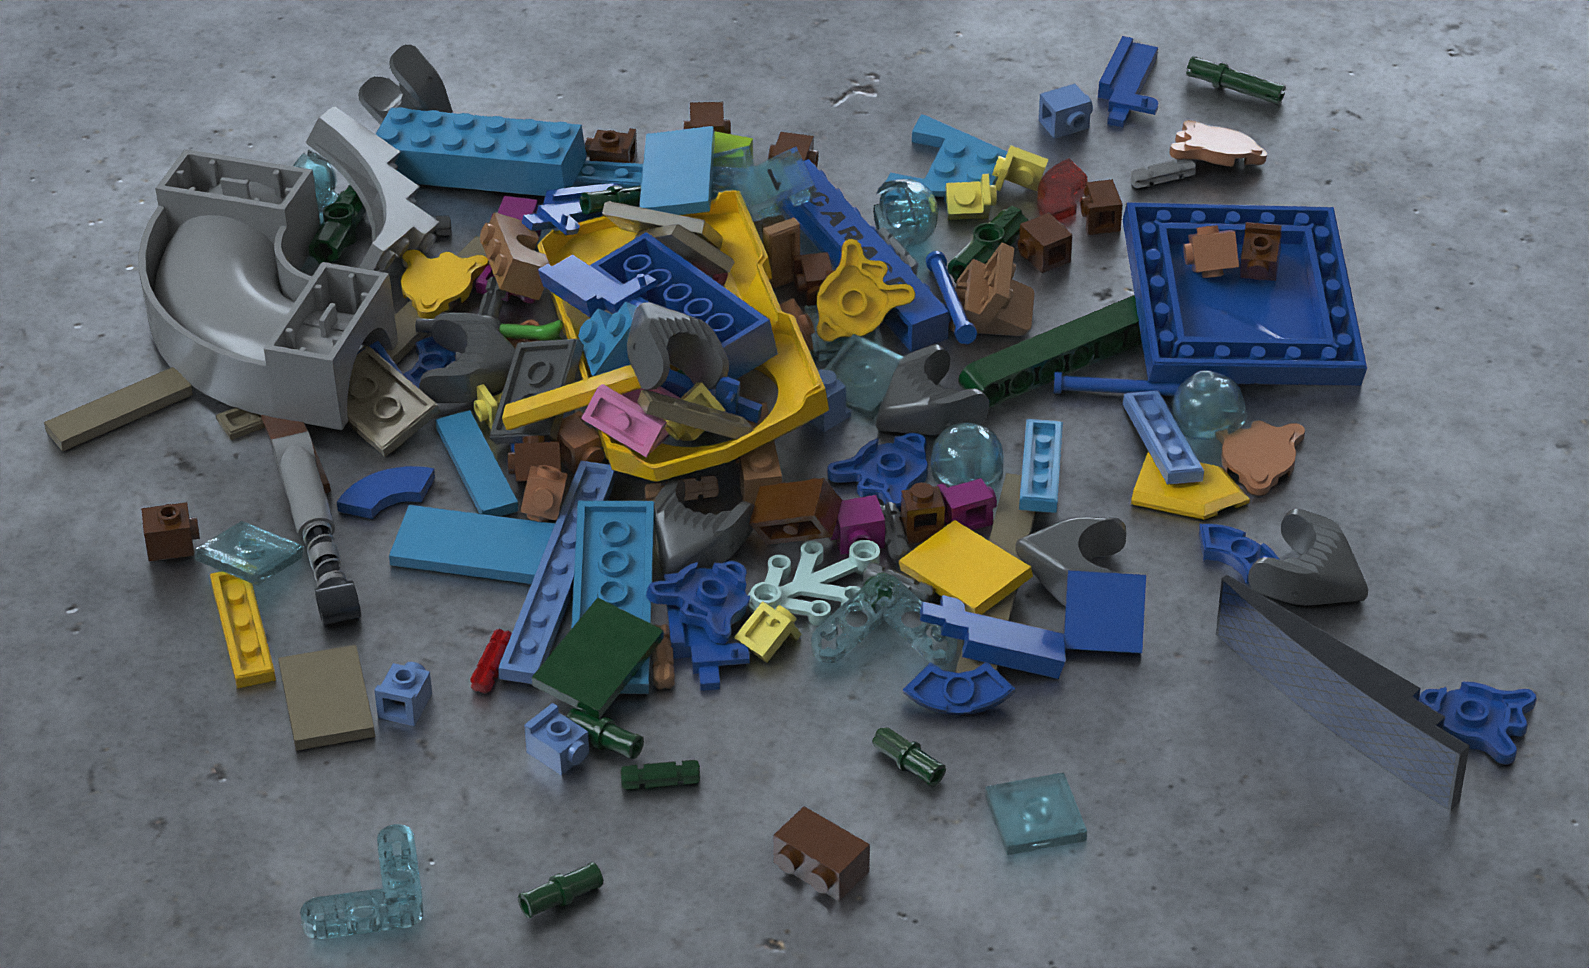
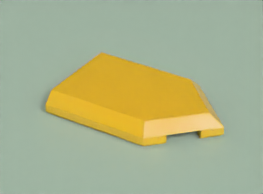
(1188, 499)

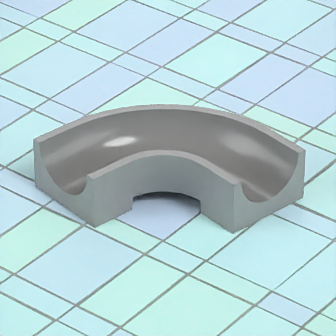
(232, 297)

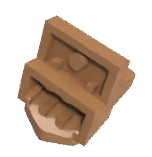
(993, 298)

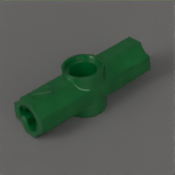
(338, 227)
(987, 238)

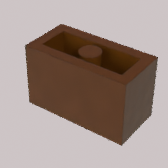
(795, 511)
(821, 853)

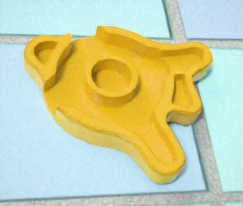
(438, 280)
(855, 295)

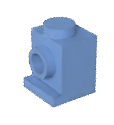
(836, 400)
(405, 684)
(556, 740)

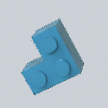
(606, 339)

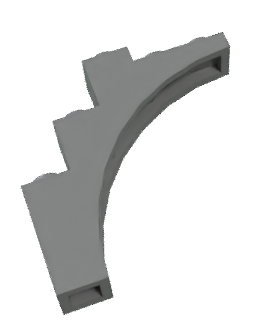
(385, 193)

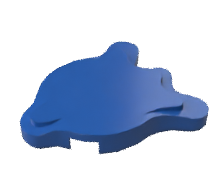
(884, 467)
(706, 597)
(1483, 716)

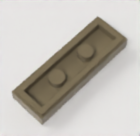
(693, 414)

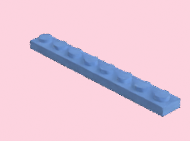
(553, 580)

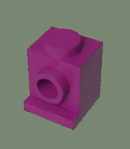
(969, 504)

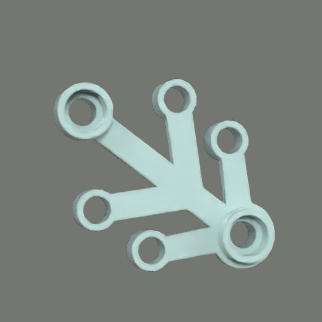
(810, 583)

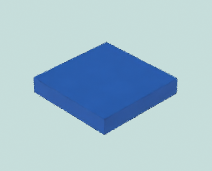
(1105, 612)

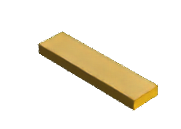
(567, 397)
(242, 630)

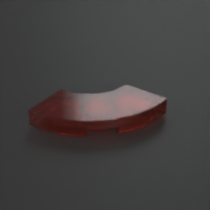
(1058, 188)

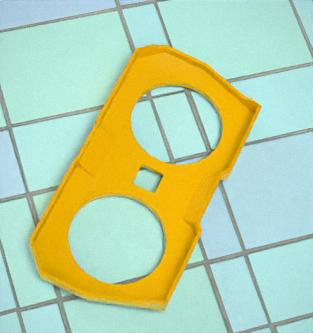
(792, 369)

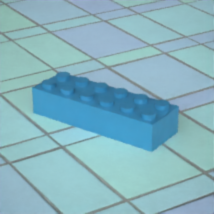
(484, 151)

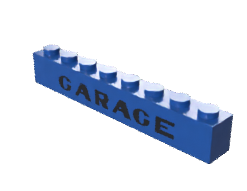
(831, 221)

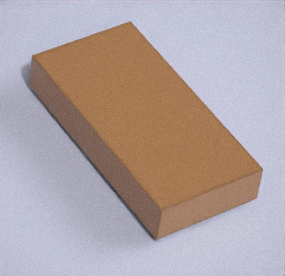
(781, 244)

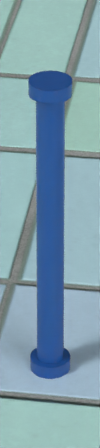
(965, 331)
(1110, 385)

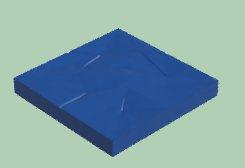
(1239, 327)

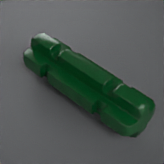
(660, 774)

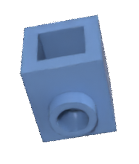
(1065, 110)

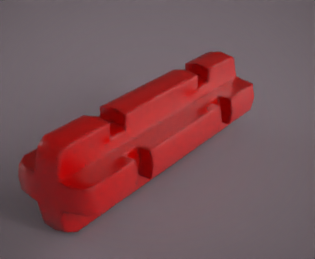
(487, 670)

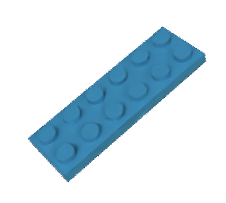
(615, 564)

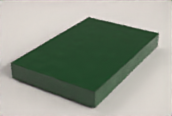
(597, 658)

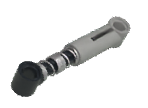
(315, 527)

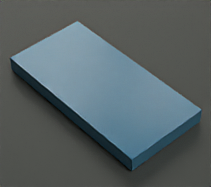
(678, 171)
(470, 544)

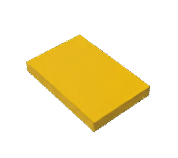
(966, 567)

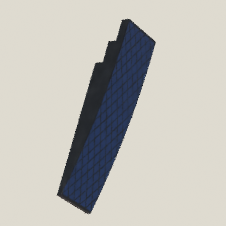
(1345, 692)

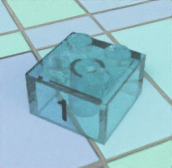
(775, 184)

